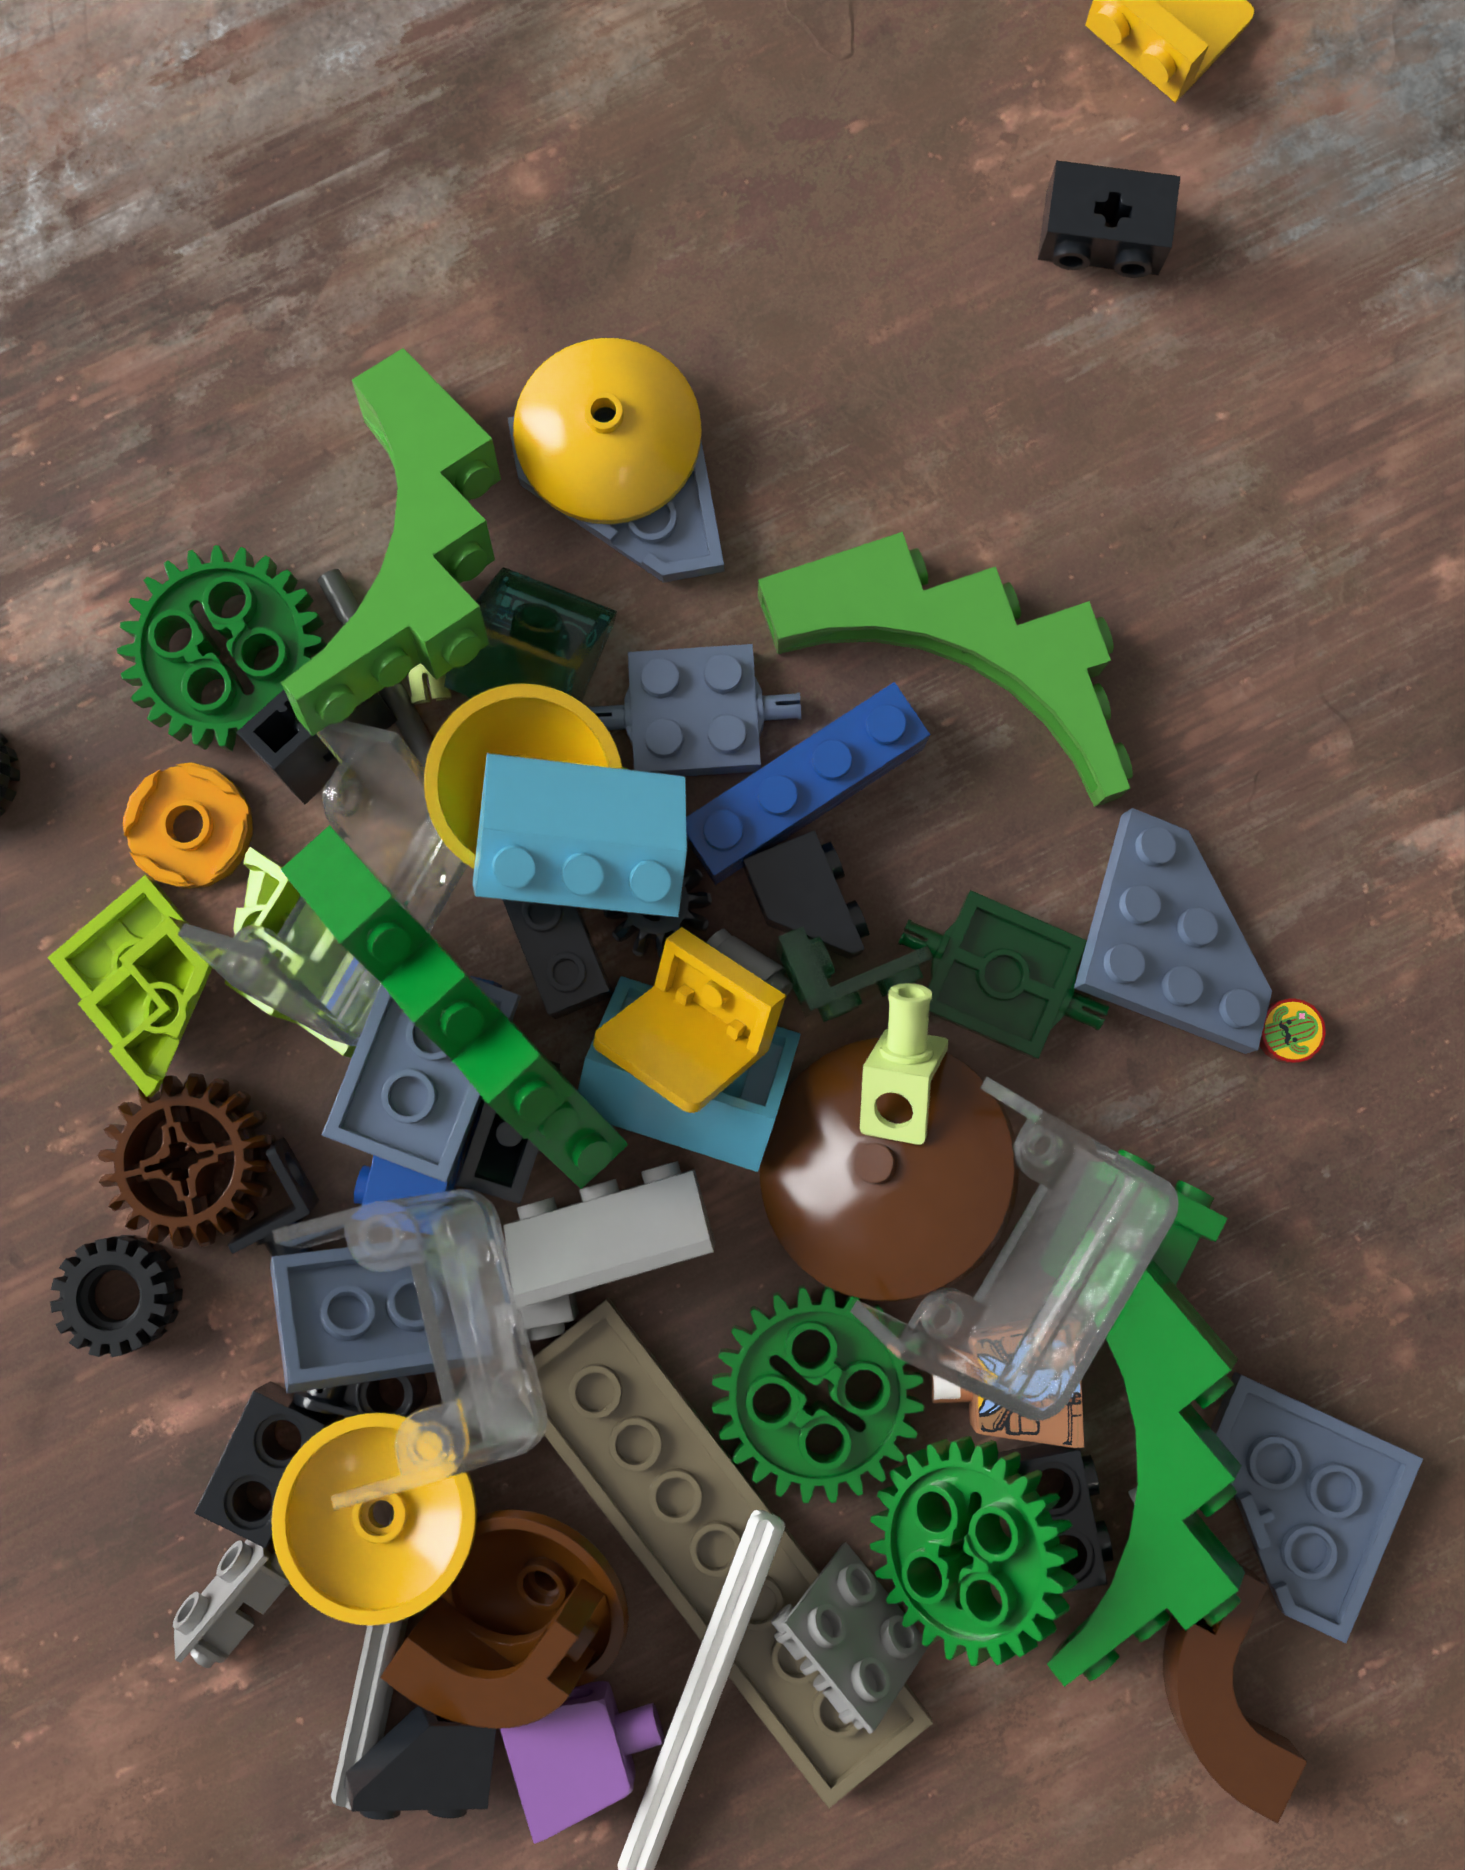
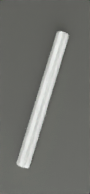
(702, 1691)

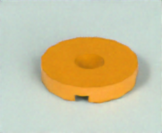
(224, 833)

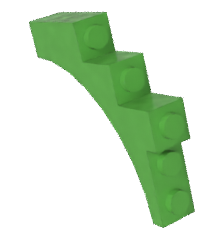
(438, 541)
(1043, 663)

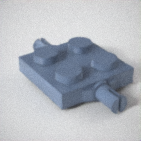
(696, 710)

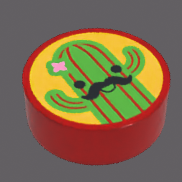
(1292, 1031)

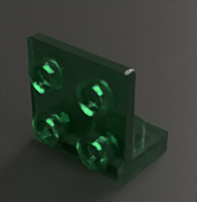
(810, 967)

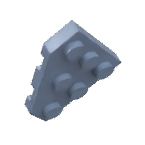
(671, 542)
(1170, 941)
(1313, 1500)

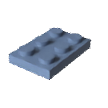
(405, 1093)
(346, 1321)

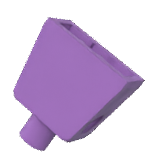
(578, 1757)

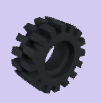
(78, 1301)

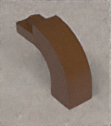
(492, 1676)
(1198, 1680)

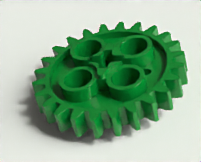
(176, 679)
(780, 1439)
(973, 1550)

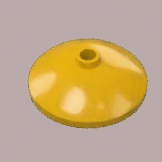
(613, 467)
(504, 721)
(346, 1558)

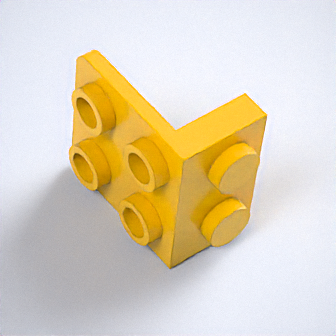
(1169, 38)
(694, 1026)

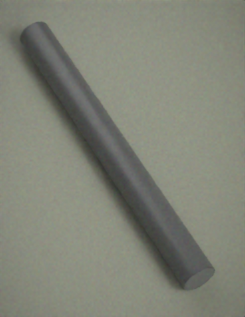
(396, 696)

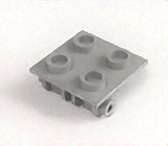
(851, 1640)

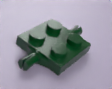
(1004, 974)

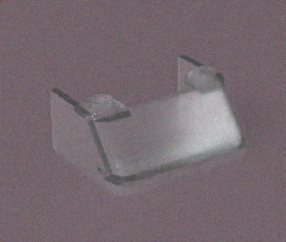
(383, 815)
(1054, 1281)
(471, 1325)

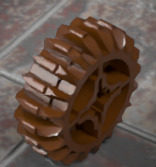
(197, 1182)

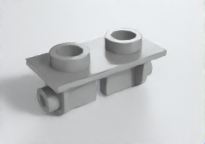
(210, 1622)

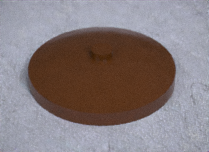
(881, 1211)

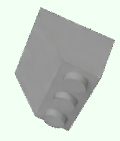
(607, 1235)

